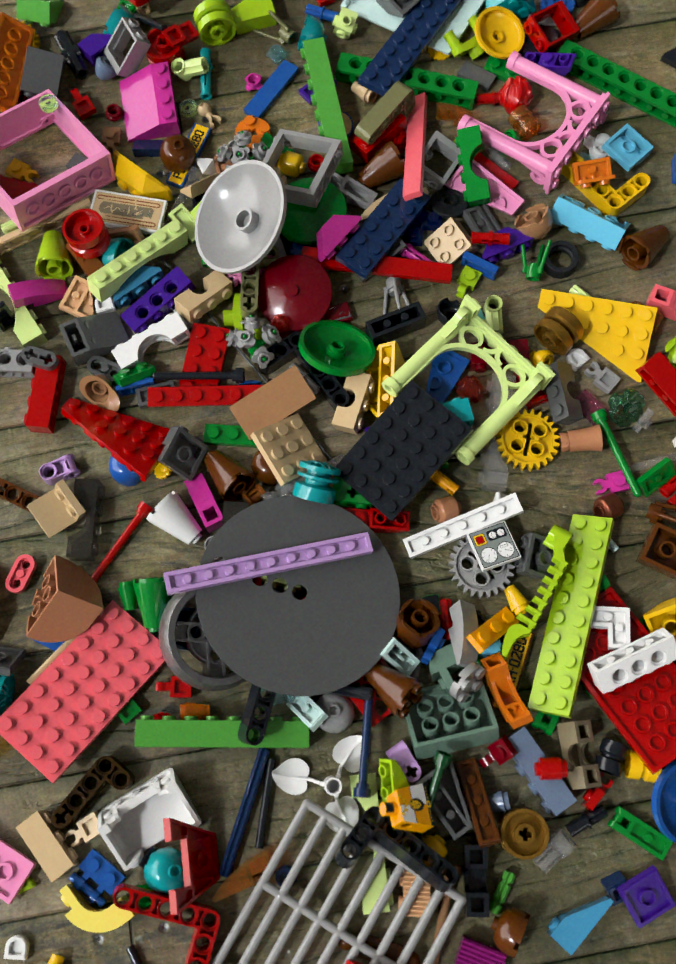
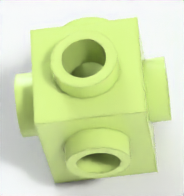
(345, 23)

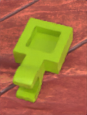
(467, 280)

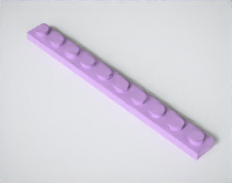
(267, 563)

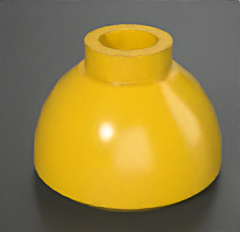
(545, 356)

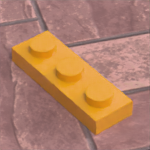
(492, 630)

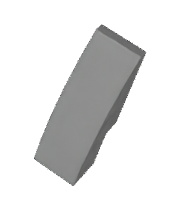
(353, 191)
(464, 623)

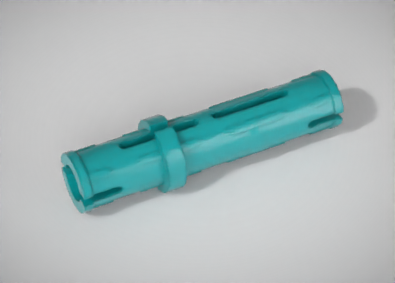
(206, 78)

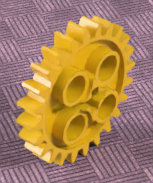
(545, 443)

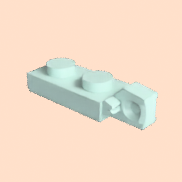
(308, 711)

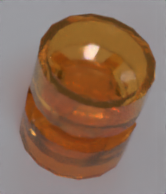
(523, 121)

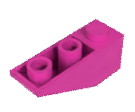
(205, 502)

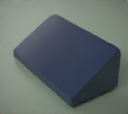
(147, 148)

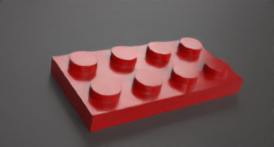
(205, 353)

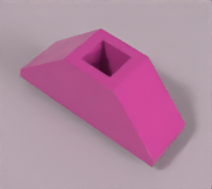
(334, 234)

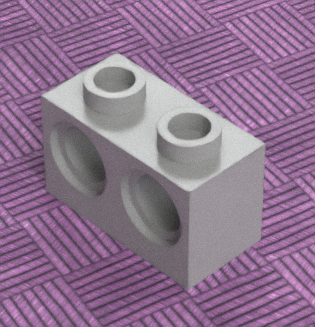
(16, 366)

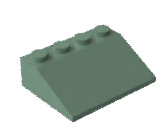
(448, 725)

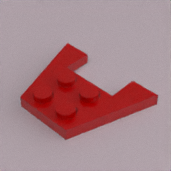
(198, 862)

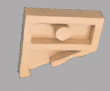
(77, 299)

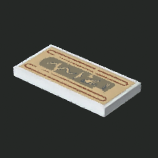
(127, 210)

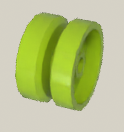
(214, 22)

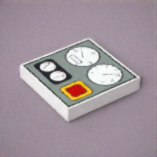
(493, 546)

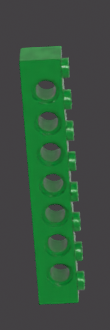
(622, 83)
(437, 86)

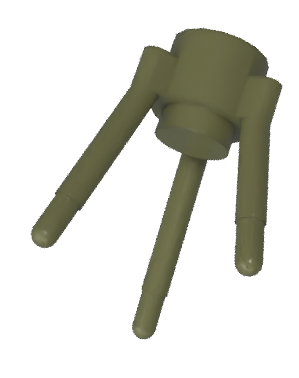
(286, 34)

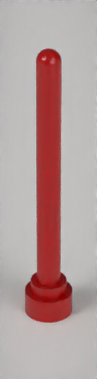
(142, 512)

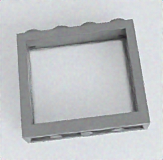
(330, 146)

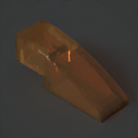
(243, 876)

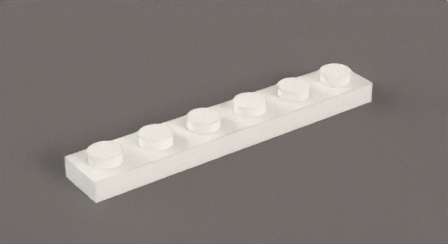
(461, 525)

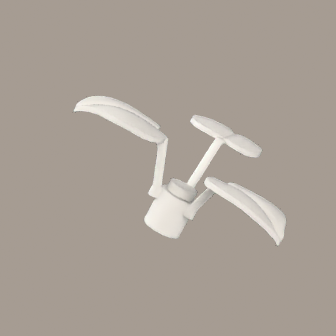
(294, 772)

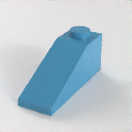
(575, 925)

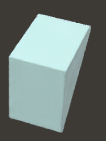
(399, 657)

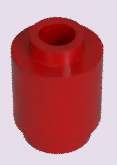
(551, 768)

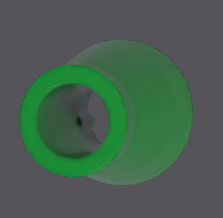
(127, 595)

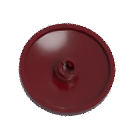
(295, 289)

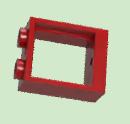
(557, 12)

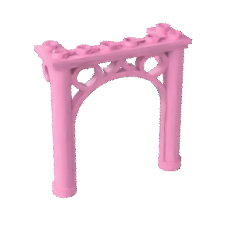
(545, 166)

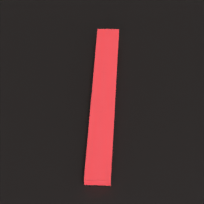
(415, 149)

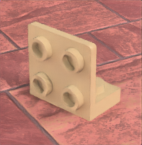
(450, 242)
(56, 509)

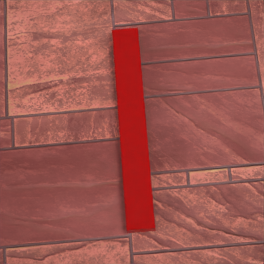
(393, 267)

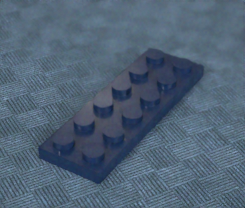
(381, 231)

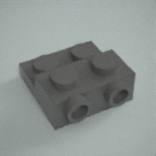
(182, 452)
(534, 557)

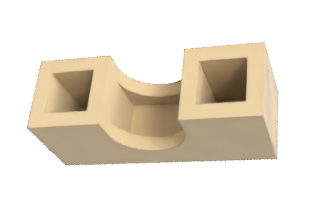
(194, 306)
(351, 418)

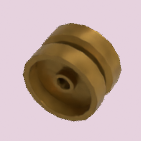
(558, 330)
(535, 837)

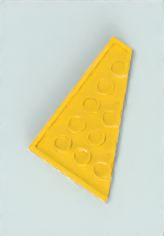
(611, 327)

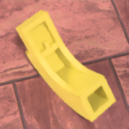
(92, 918)

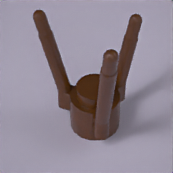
(656, 512)

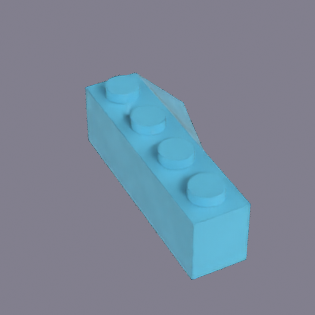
(588, 222)

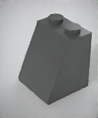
(42, 72)

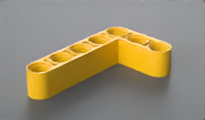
(608, 194)

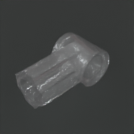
(558, 847)

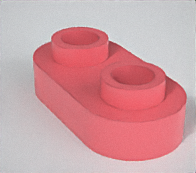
(19, 573)

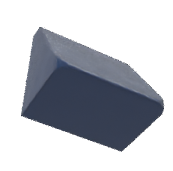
(610, 884)

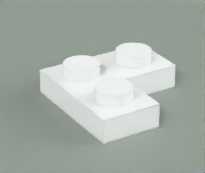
(616, 621)

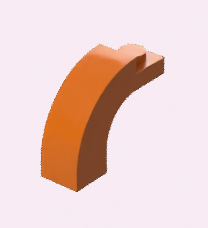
(504, 691)

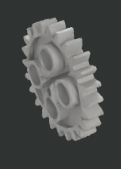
(467, 577)

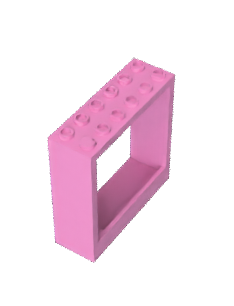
(66, 187)

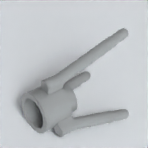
(394, 288)

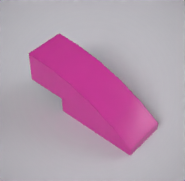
(37, 292)

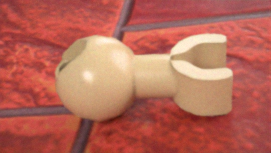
(204, 110)

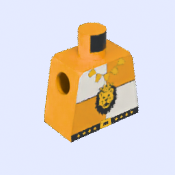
(409, 809)

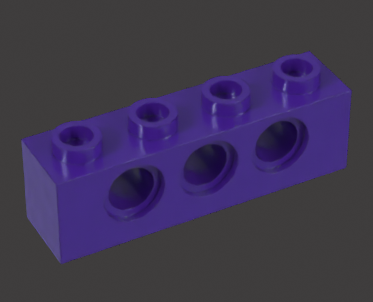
(149, 300)

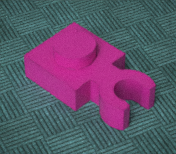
(614, 482)

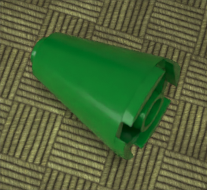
(152, 600)

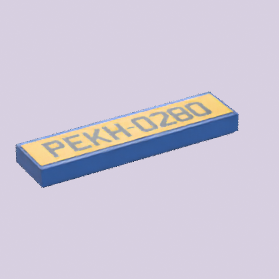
(199, 136)

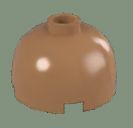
(535, 222)

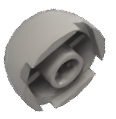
(340, 712)

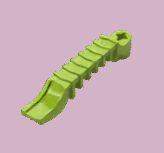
(557, 541)

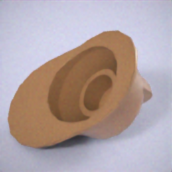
(100, 392)

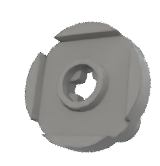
(469, 682)

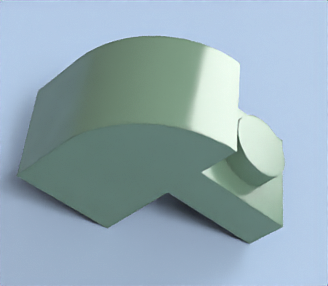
(442, 665)

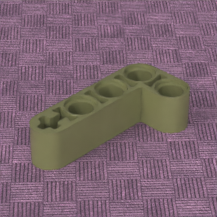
(395, 101)
(252, 282)

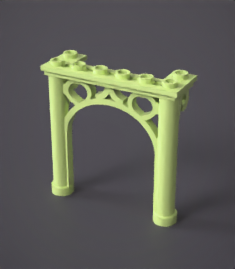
(466, 321)

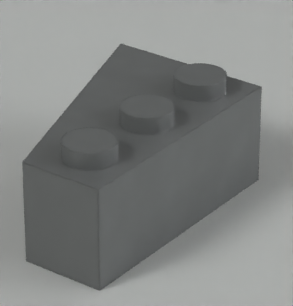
(449, 803)

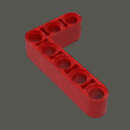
(196, 920)

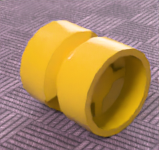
(635, 769)

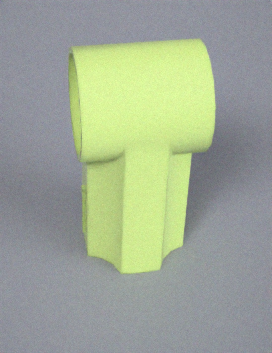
(187, 68)
(494, 316)

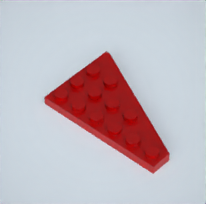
(129, 439)

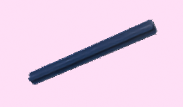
(244, 812)

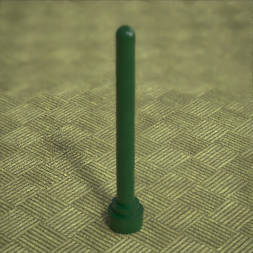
(442, 761)

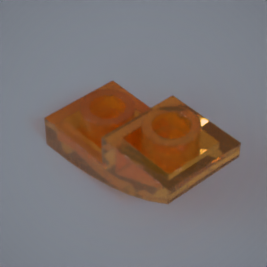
(451, 112)

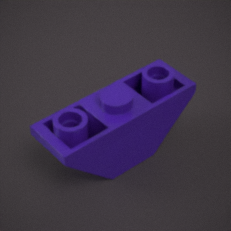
(557, 62)
(498, 252)

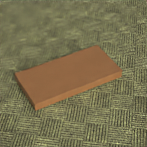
(273, 401)

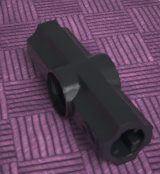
(72, 54)

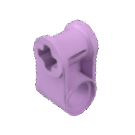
(60, 469)
(404, 758)

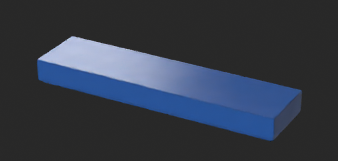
(271, 89)

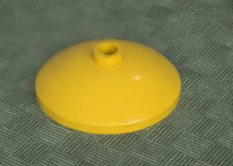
(504, 27)

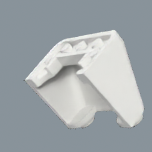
(136, 818)

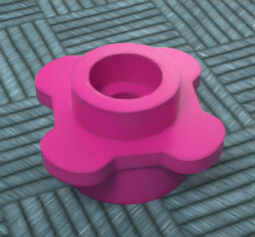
(253, 82)

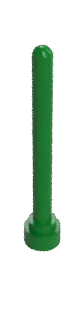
(600, 418)

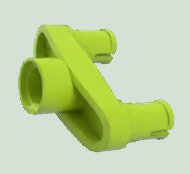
(469, 47)
(233, 317)

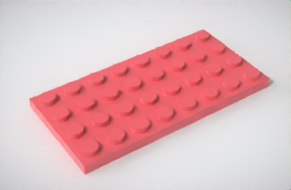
(81, 692)

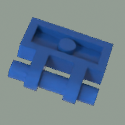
(102, 872)

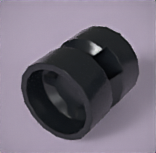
(611, 757)

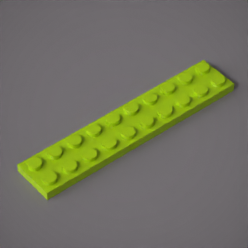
(571, 617)

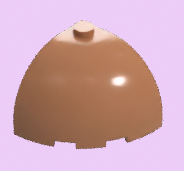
(64, 604)

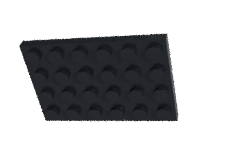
(403, 450)

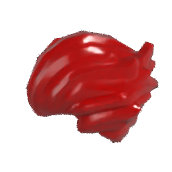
(515, 93)

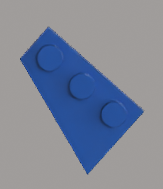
(445, 374)

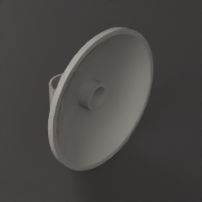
(240, 217)

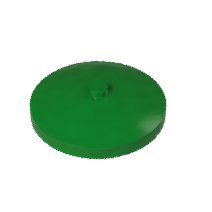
(304, 222)
(336, 348)

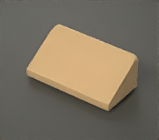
(198, 187)

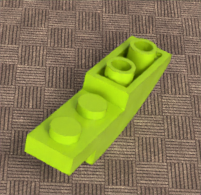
(391, 779)

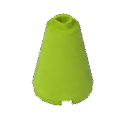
(53, 257)

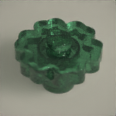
(626, 407)

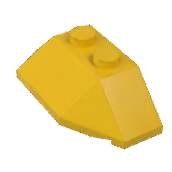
(138, 181)
(386, 362)

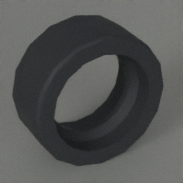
(571, 251)

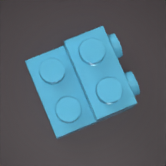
(627, 147)

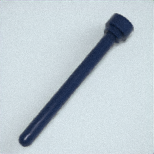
(362, 788)

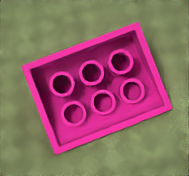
(149, 103)

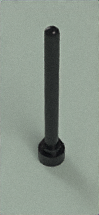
(236, 375)

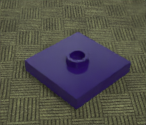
(646, 896)

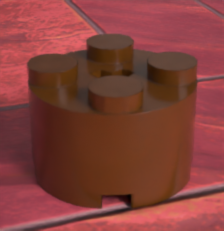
(417, 623)

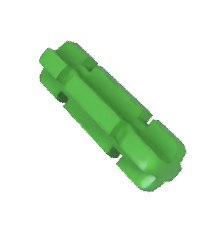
(501, 892)

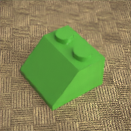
(41, 11)

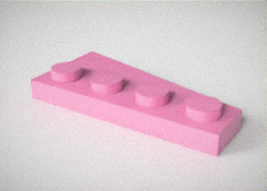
(502, 196)

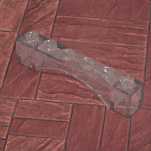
(494, 471)

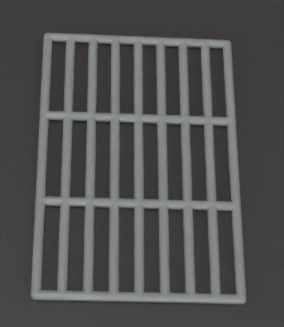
(319, 919)

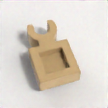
(87, 829)

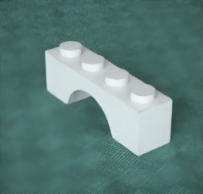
(169, 329)

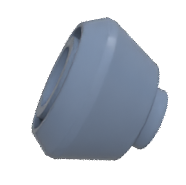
(104, 69)

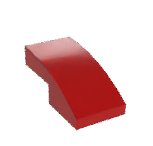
(181, 34)

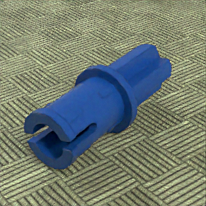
(320, 12)

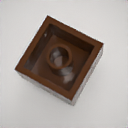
(659, 550)

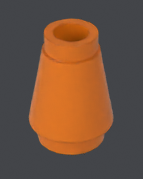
(194, 709)

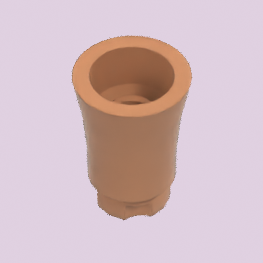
(582, 439)

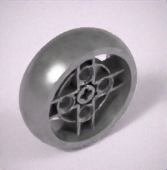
(171, 631)

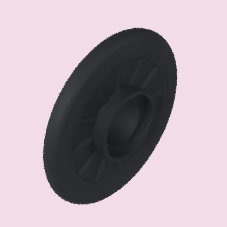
(445, 210)

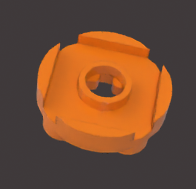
(253, 124)

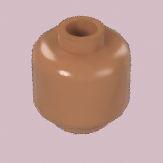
(445, 509)

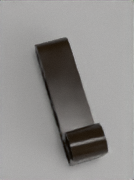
(88, 794)

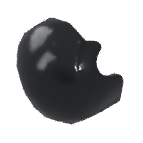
(446, 310)

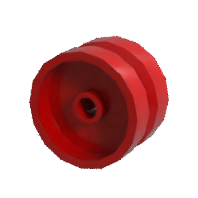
(161, 51)
(86, 233)

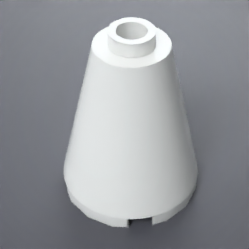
(175, 519)

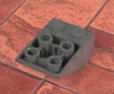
(93, 335)

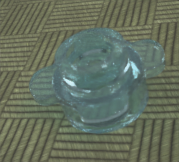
(276, 53)

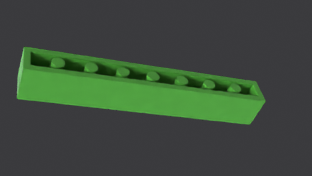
(325, 98)
(217, 733)

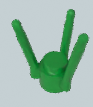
(534, 270)

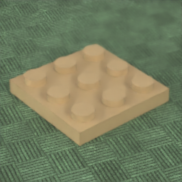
(285, 445)

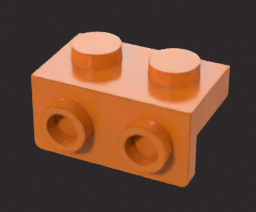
(592, 172)

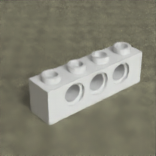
(633, 660)

